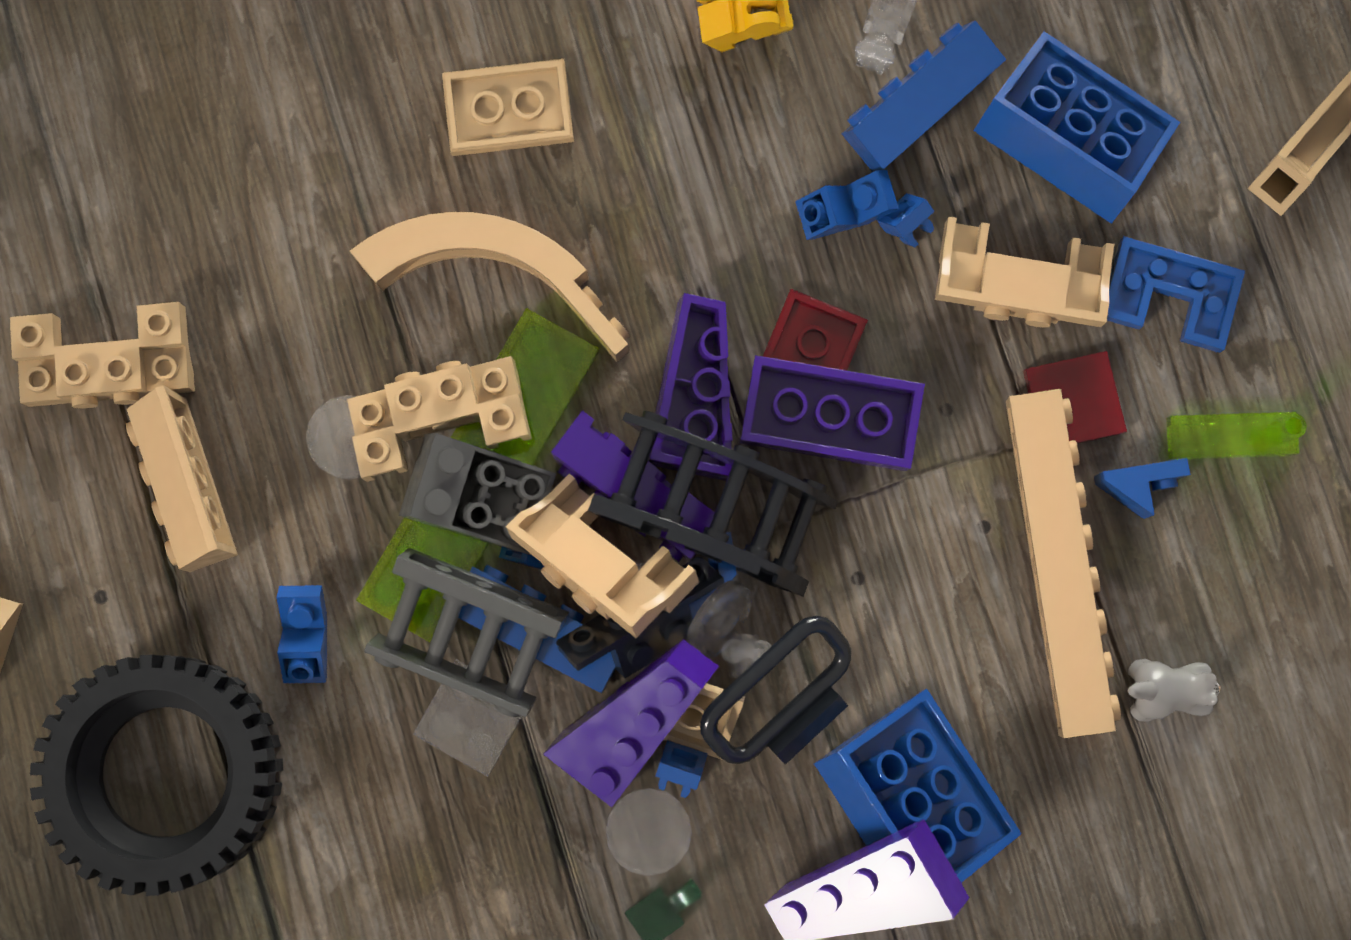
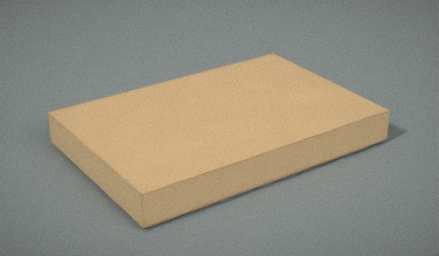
(507, 107)

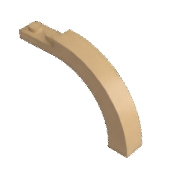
(1306, 151)
(477, 235)

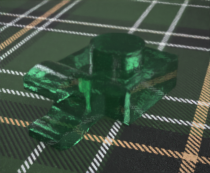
(659, 914)

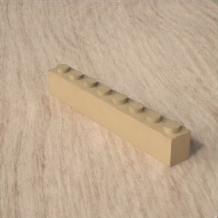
(1061, 564)

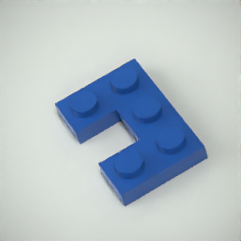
(1204, 283)

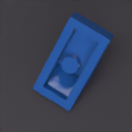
(1132, 487)

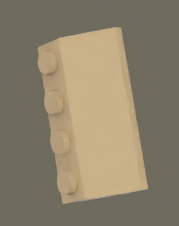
(180, 480)

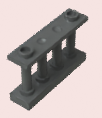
(499, 606)

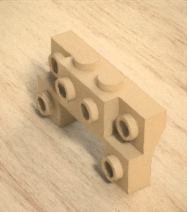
(1023, 286)
(102, 369)
(436, 403)
(593, 568)

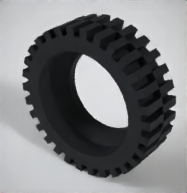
(75, 782)

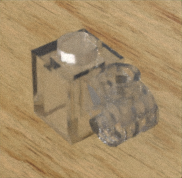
(885, 25)

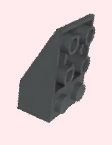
(472, 490)

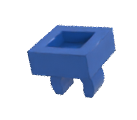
(912, 213)
(681, 766)

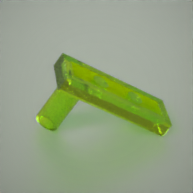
(1234, 435)

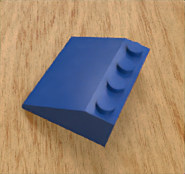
(1077, 127)
(917, 770)

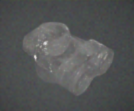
(742, 652)

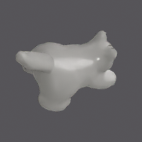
(1165, 689)

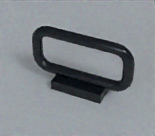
(802, 717)

